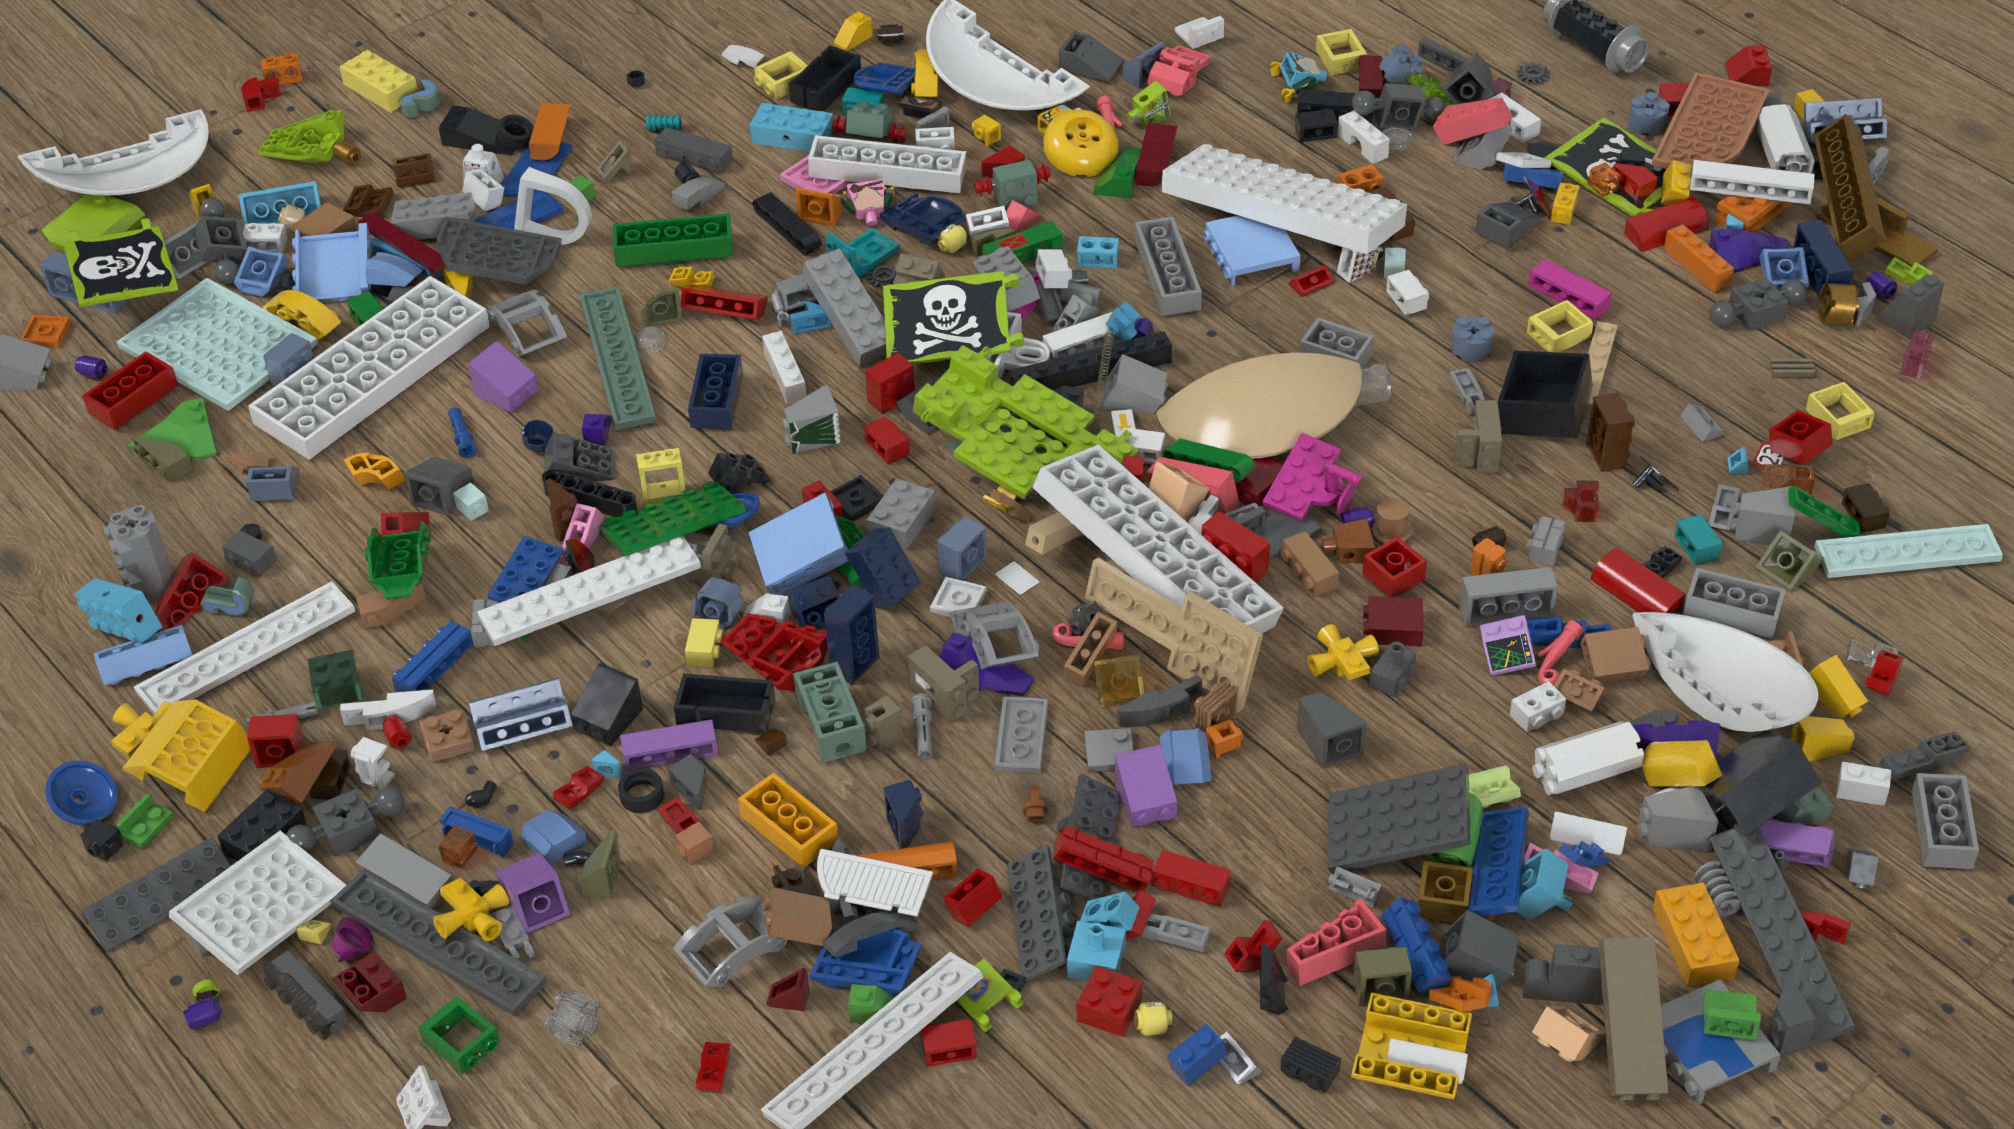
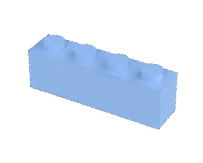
(137, 658)

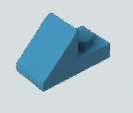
(809, 320)

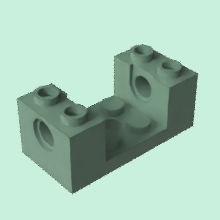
(831, 710)

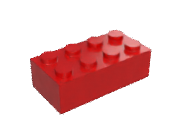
(130, 390)

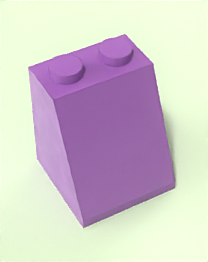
(502, 378)
(1145, 786)
(534, 892)

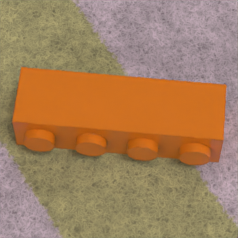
(1698, 258)

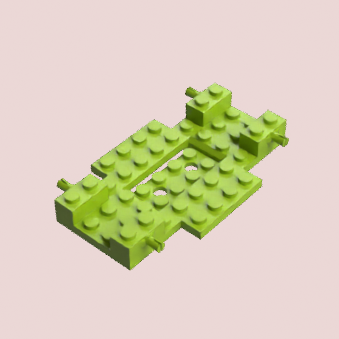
(968, 408)

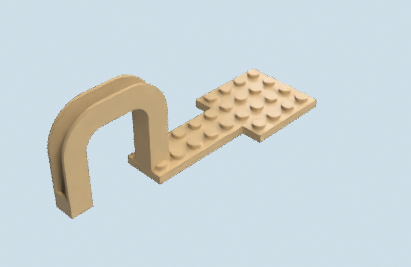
(1198, 633)

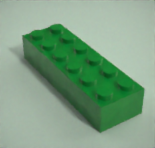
(672, 240)

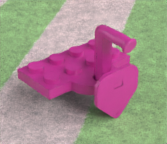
(1311, 479)

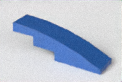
(1547, 630)

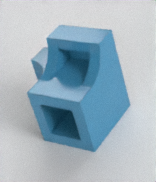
(1123, 322)

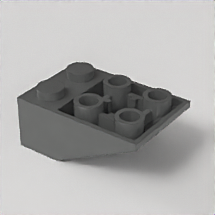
(1088, 57)
(1505, 222)
(579, 458)

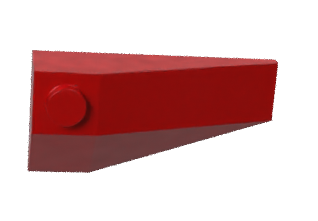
(186, 590)

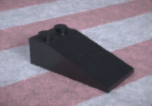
(468, 127)

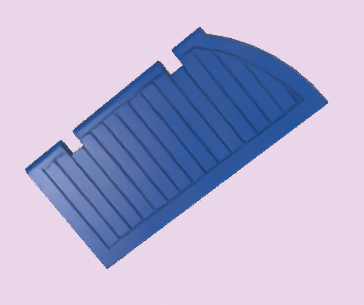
(549, 166)

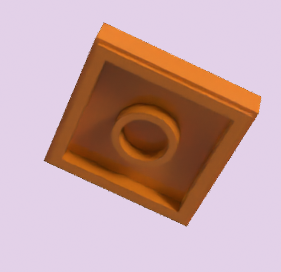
(47, 330)

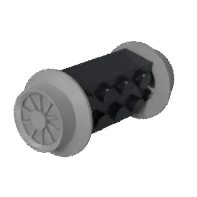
(1604, 37)

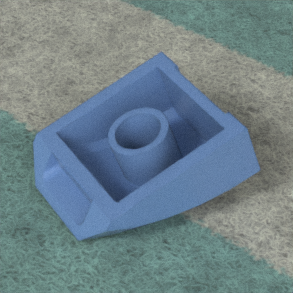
(1784, 265)
(390, 270)
(259, 271)
(1186, 756)
(553, 836)

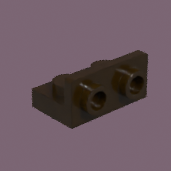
(793, 880)

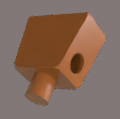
(1350, 541)

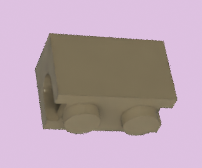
(883, 724)

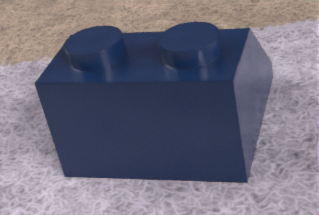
(903, 811)

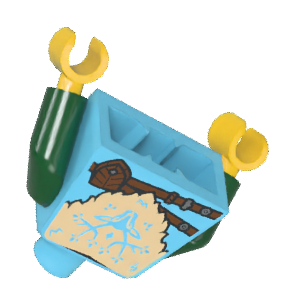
(1299, 74)

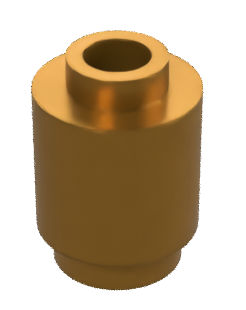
(347, 153)

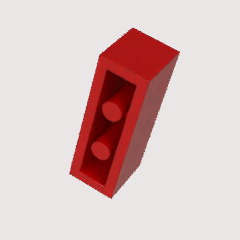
(1191, 878)

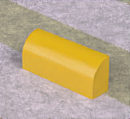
(1680, 763)

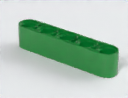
(1211, 456)

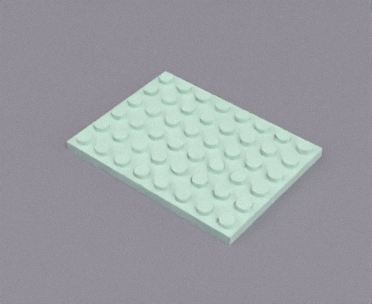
(213, 342)

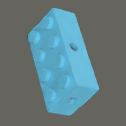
(789, 126)
(118, 610)

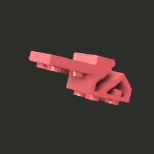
(1178, 69)

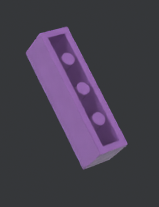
(668, 744)
(1799, 841)

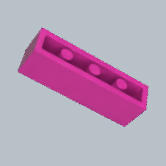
(1565, 285)

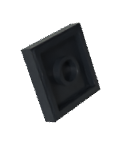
(857, 497)

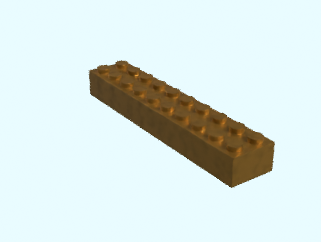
(1849, 188)

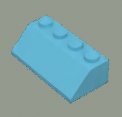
(265, 205)

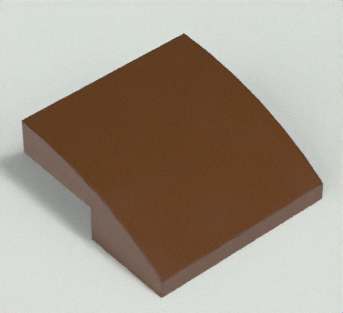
(413, 169)
(367, 200)

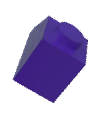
(596, 428)

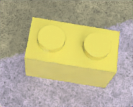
(703, 643)

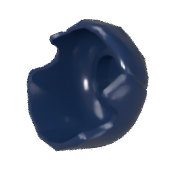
(536, 435)

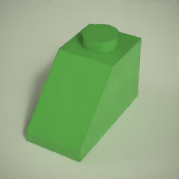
(866, 1002)

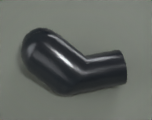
(481, 797)
(576, 858)

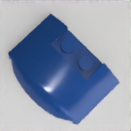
(885, 78)
(878, 961)

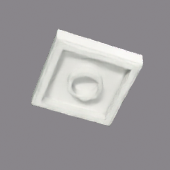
(1523, 160)
(957, 595)

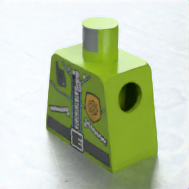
(1150, 105)

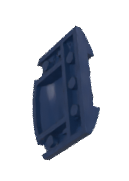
(923, 216)

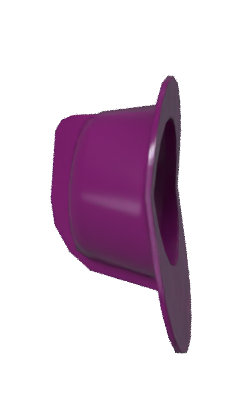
(351, 940)

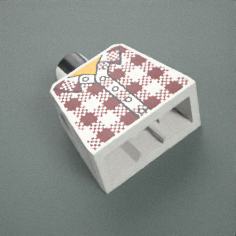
(1357, 264)

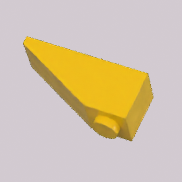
(459, 282)

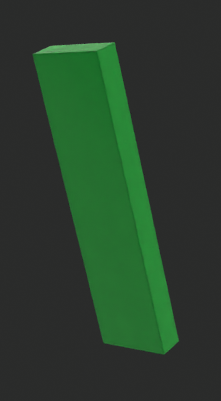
(1823, 513)

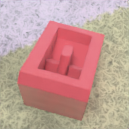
(1020, 216)

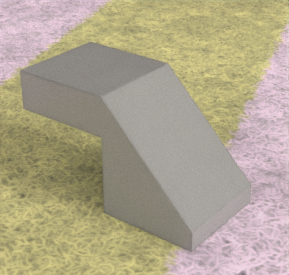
(1867, 299)
(1724, 507)

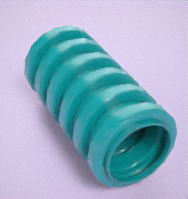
(660, 122)

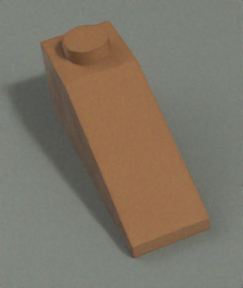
(379, 611)

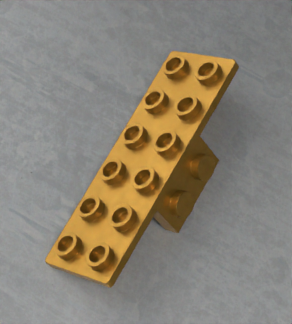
(1898, 241)

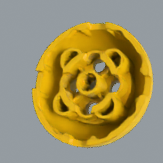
(1088, 151)

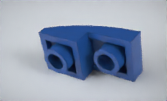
(1585, 854)

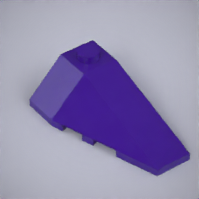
(1743, 247)
(1002, 679)
(1693, 731)

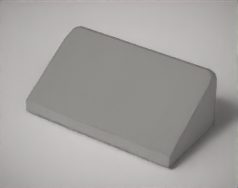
(1701, 423)
(1238, 1061)

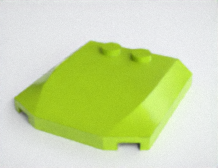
(93, 217)

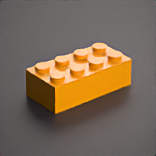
(788, 819)
(1695, 934)

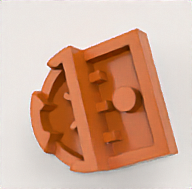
(1463, 994)

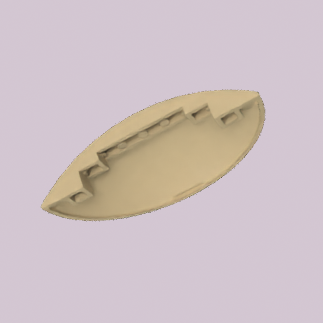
(1264, 403)

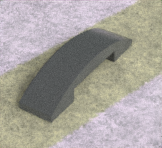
(846, 938)

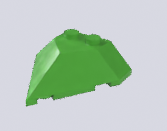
(187, 428)

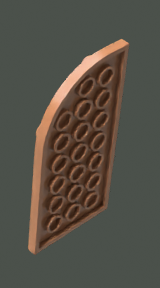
(1711, 122)

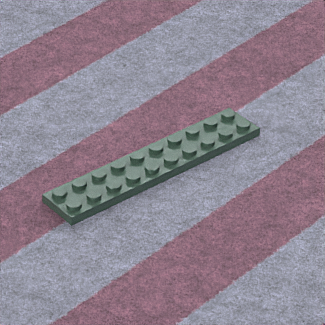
(617, 358)

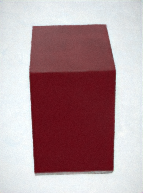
(790, 992)

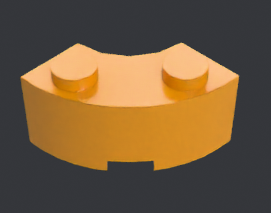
(374, 469)

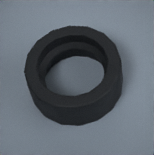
(512, 141)
(638, 777)

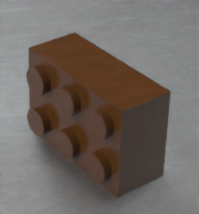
(1610, 432)

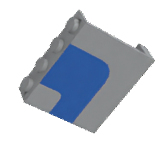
(1708, 1059)

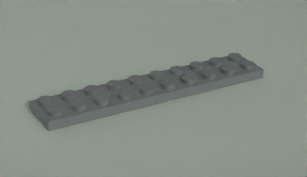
(1781, 929)
(459, 956)

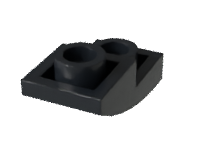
(1663, 561)

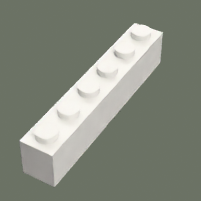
(1752, 182)

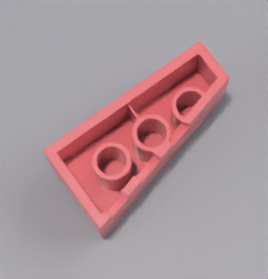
(1471, 119)
(1218, 480)
(1336, 944)

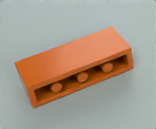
(548, 130)
(937, 857)

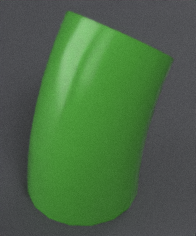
(1463, 855)

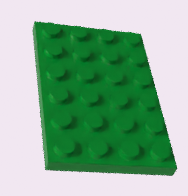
(670, 518)

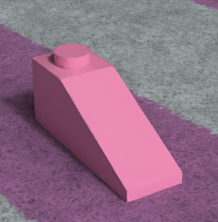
(583, 527)

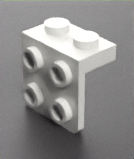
(1201, 31)

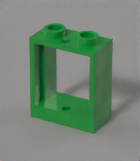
(445, 1020)

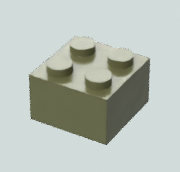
(1382, 973)

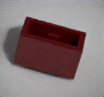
(371, 985)

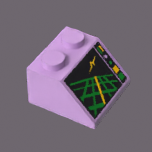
(1508, 645)

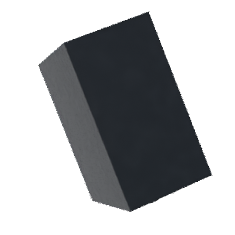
(1545, 394)
(1759, 781)

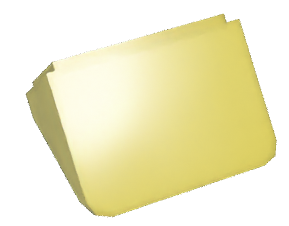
(313, 931)

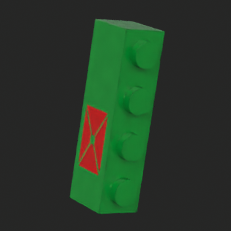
(1028, 242)

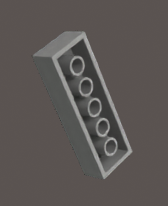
(1168, 266)
(847, 306)

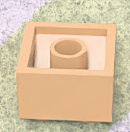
(1567, 1033)

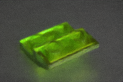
(1429, 86)

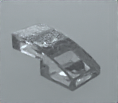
(1865, 654)

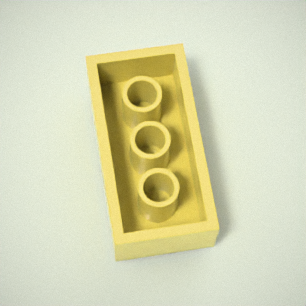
(377, 80)

